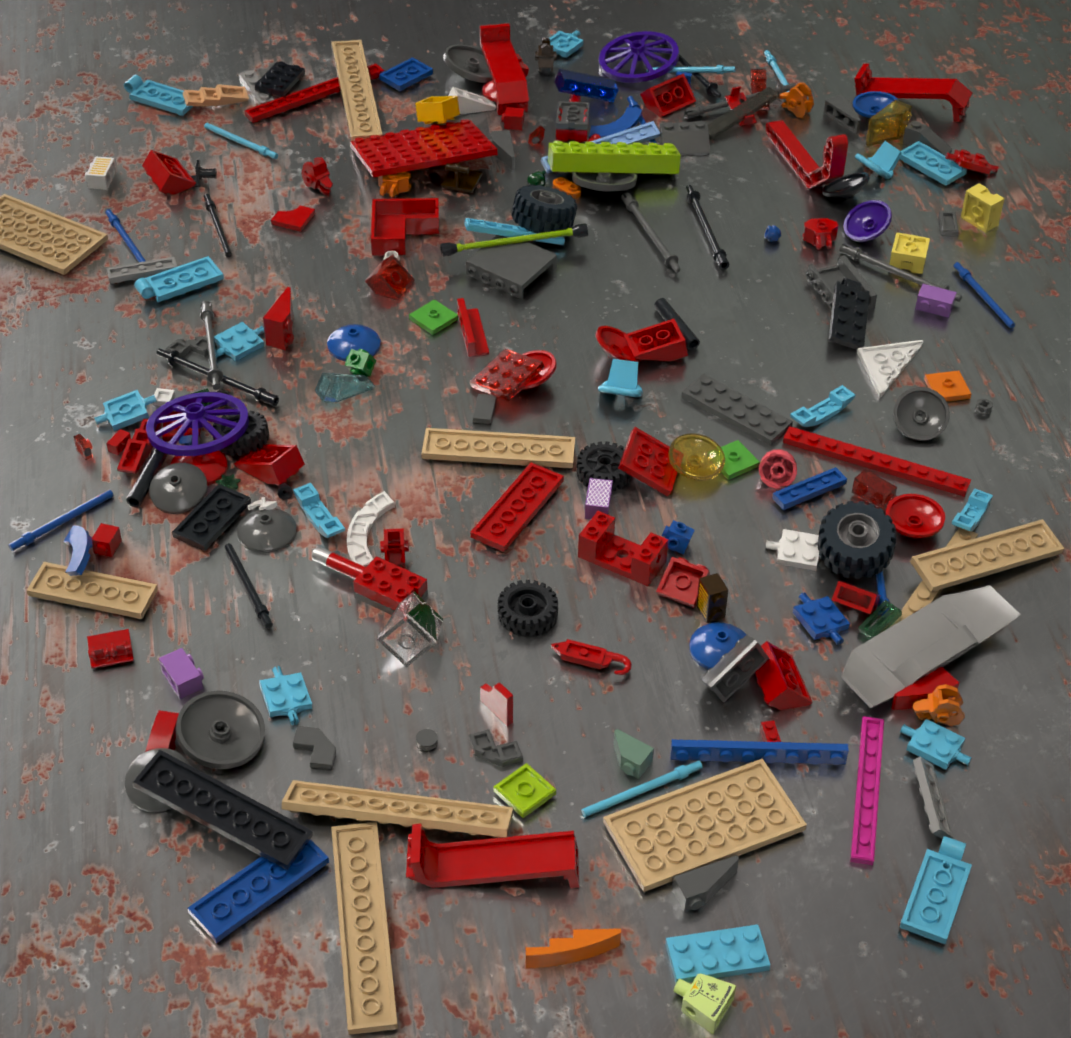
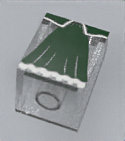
(411, 629)

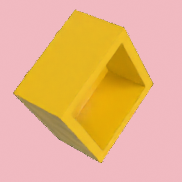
(437, 109)

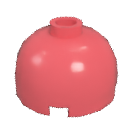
(778, 468)

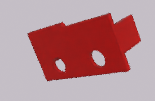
(733, 101)

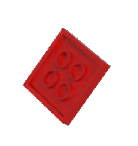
(648, 461)

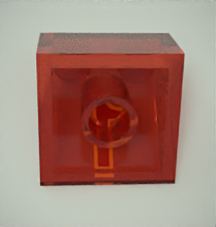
(390, 279)

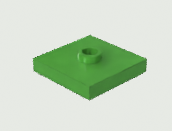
(433, 317)
(738, 460)

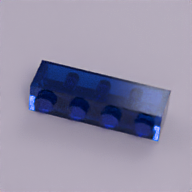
(586, 85)

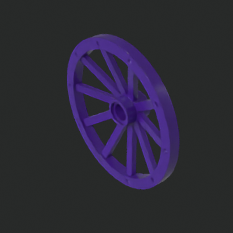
(637, 52)
(196, 417)

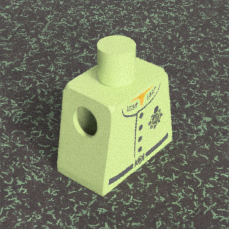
(706, 1000)

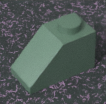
(632, 754)

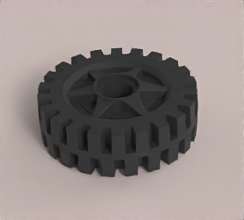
(253, 438)
(602, 462)
(527, 608)

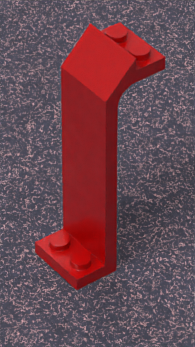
(504, 67)
(916, 88)
(492, 859)

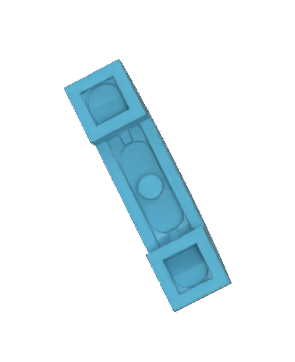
(823, 411)
(973, 510)
(317, 512)

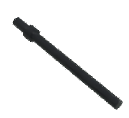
(210, 206)
(260, 609)

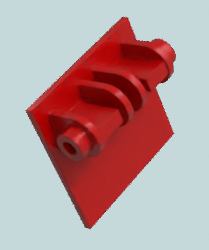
(110, 648)

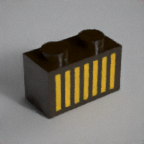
(712, 598)

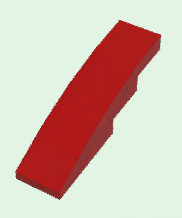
(136, 450)

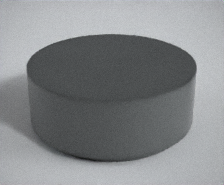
(426, 739)

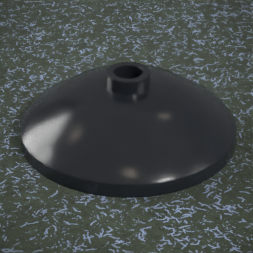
(846, 186)

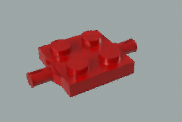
(970, 161)

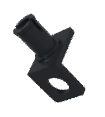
(203, 173)

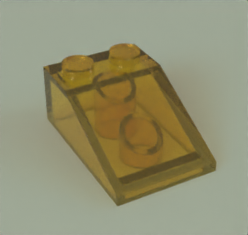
(888, 123)

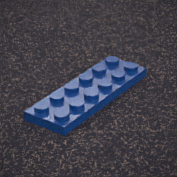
(253, 891)

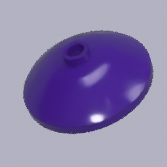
(867, 220)

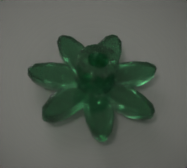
(229, 481)

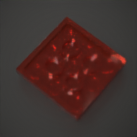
(507, 374)

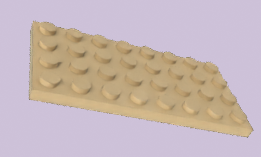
(45, 236)
(703, 824)

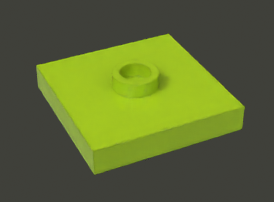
(524, 790)

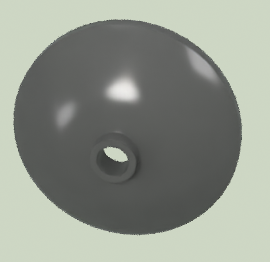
(923, 403)
(180, 495)
(266, 530)
(138, 797)

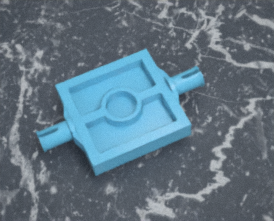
(566, 43)
(239, 341)
(125, 410)
(285, 695)
(936, 744)

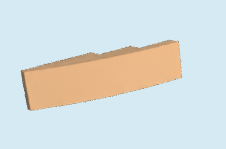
(215, 96)

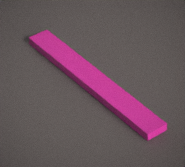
(867, 791)

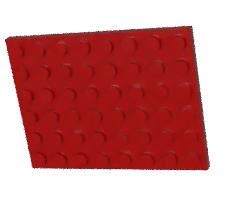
(422, 148)

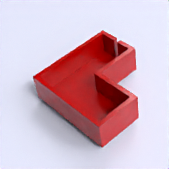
(401, 217)

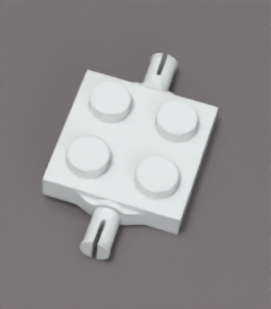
(796, 549)

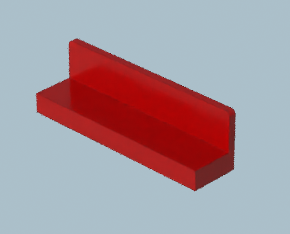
(472, 330)

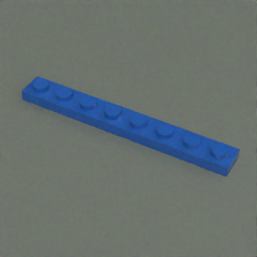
(752, 751)

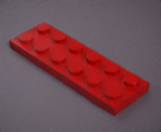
(517, 507)

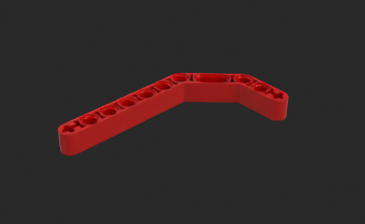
(802, 162)

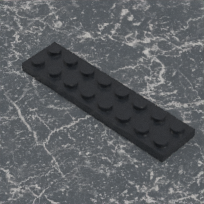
(223, 809)

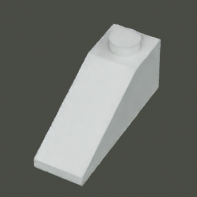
(471, 102)

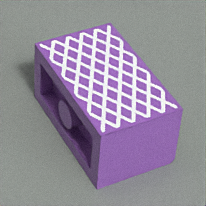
(598, 497)

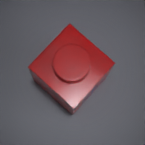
(513, 118)
(106, 540)

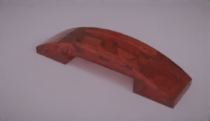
(758, 82)

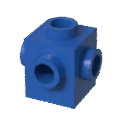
(678, 535)

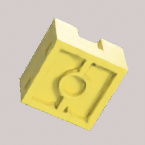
(982, 208)
(909, 252)

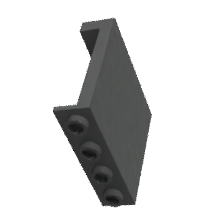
(510, 265)

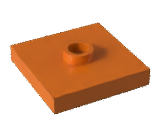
(949, 385)

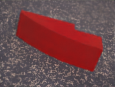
(163, 731)

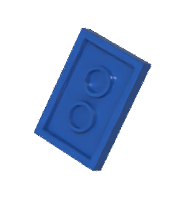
(406, 74)

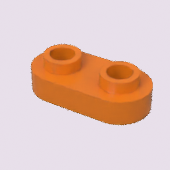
(567, 186)

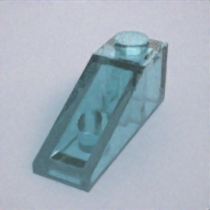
(339, 387)

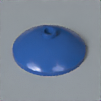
(871, 103)
(354, 338)
(712, 642)

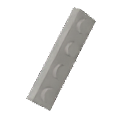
(249, 79)
(140, 270)
(933, 799)

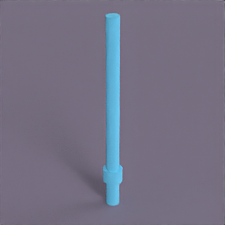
(771, 60)
(720, 69)
(263, 150)
(679, 773)

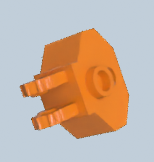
(797, 100)
(394, 183)
(940, 706)

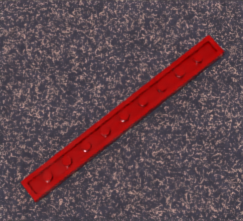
(302, 97)
(877, 461)

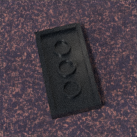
(280, 79)
(211, 517)

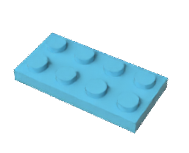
(932, 163)
(718, 953)

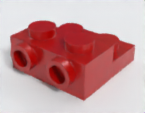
(681, 581)

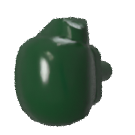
(537, 178)

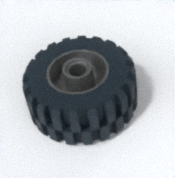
(543, 209)
(856, 539)

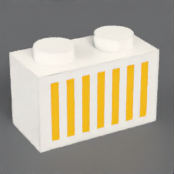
(101, 173)

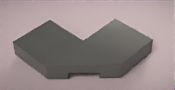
(197, 345)
(314, 739)
(501, 755)

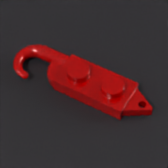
(590, 655)

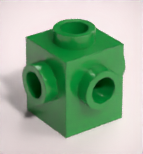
(360, 362)

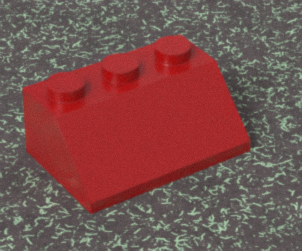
(668, 96)
(167, 173)
(781, 680)

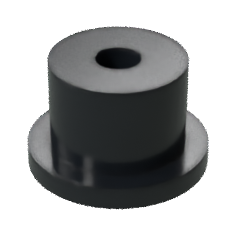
(284, 491)

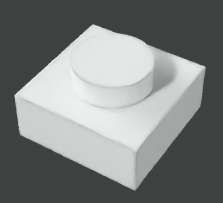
(163, 396)

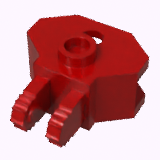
(317, 175)
(820, 232)
(394, 546)

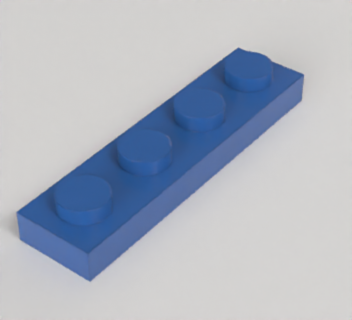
(809, 488)

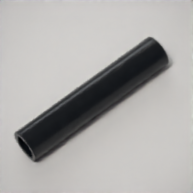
(669, 313)
(143, 482)

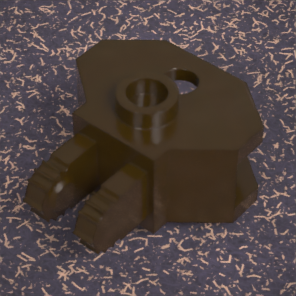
(545, 55)

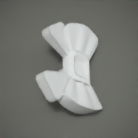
(268, 505)

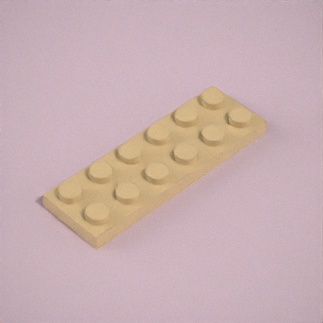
(93, 590)

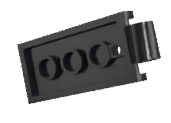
(849, 314)

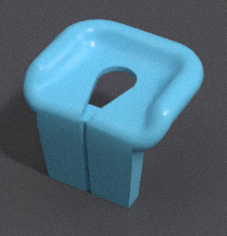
(883, 160)
(622, 379)

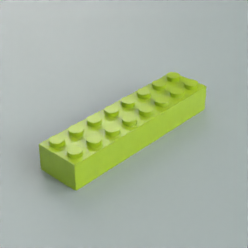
(613, 157)

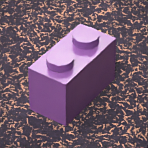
(935, 300)
(181, 673)

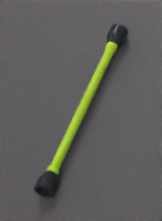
(578, 230)

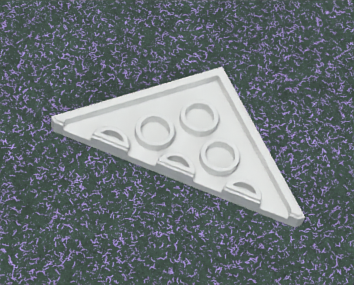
(887, 362)

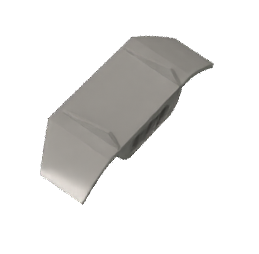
(925, 642)

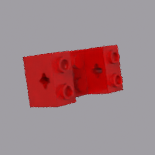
(602, 547)

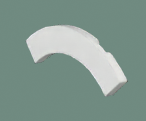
(361, 525)

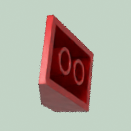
(279, 322)
(658, 342)
(272, 463)

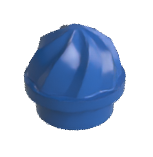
(772, 233)

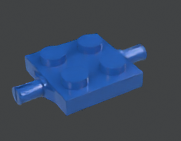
(821, 618)

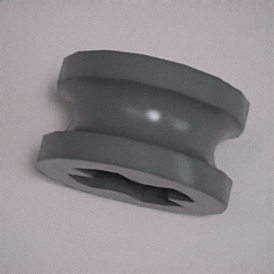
(983, 406)

